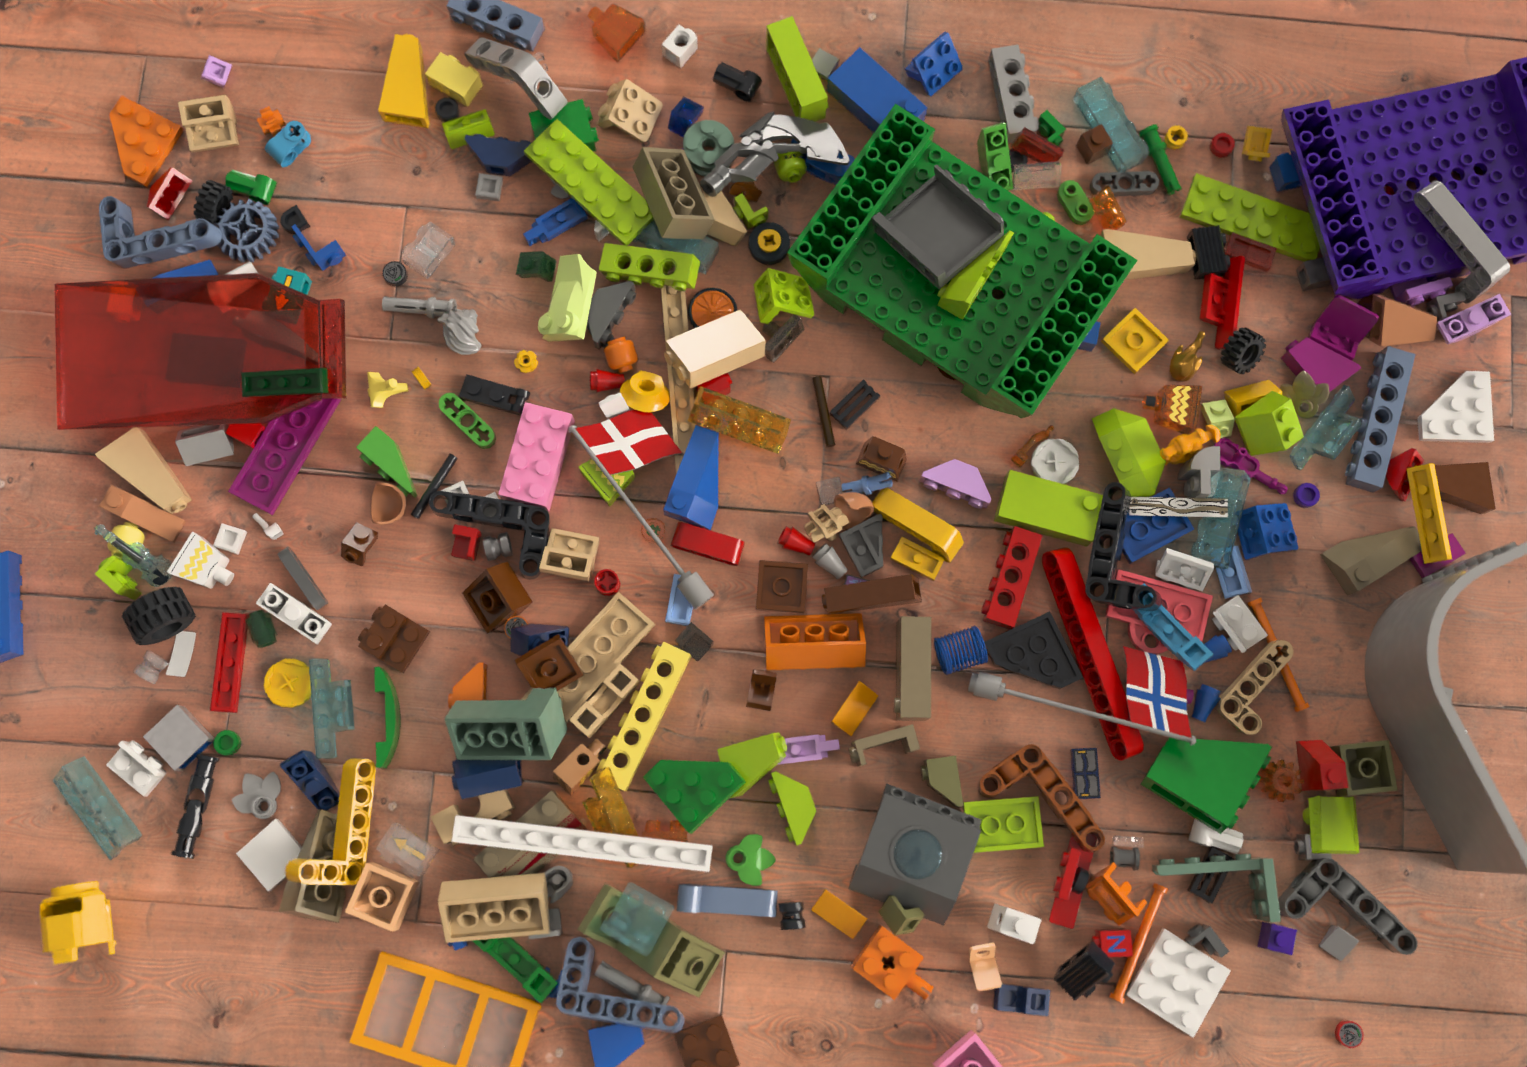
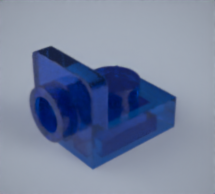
(684, 116)

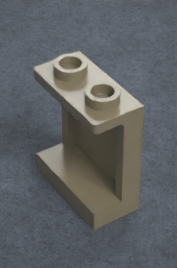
(905, 734)

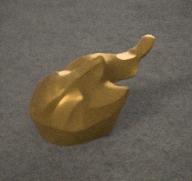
(1185, 363)

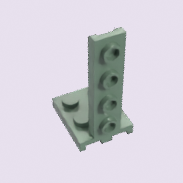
(1261, 880)

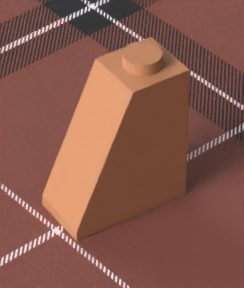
(1400, 323)

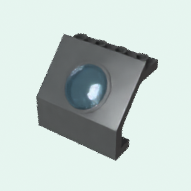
(916, 854)

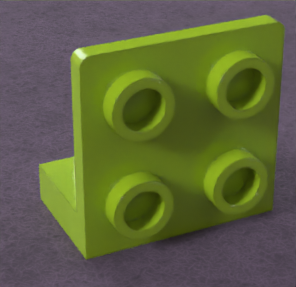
(782, 292)

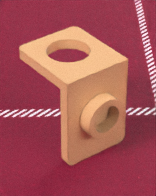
(984, 967)

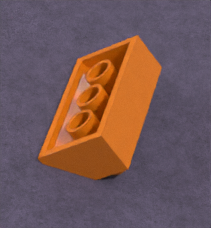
(814, 641)

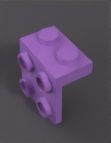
(1418, 290)

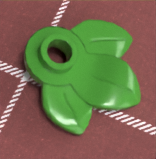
(754, 859)

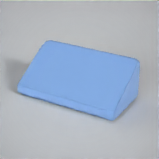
(1235, 579)

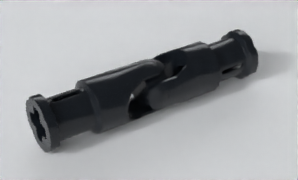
(191, 822)

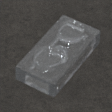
(1037, 175)

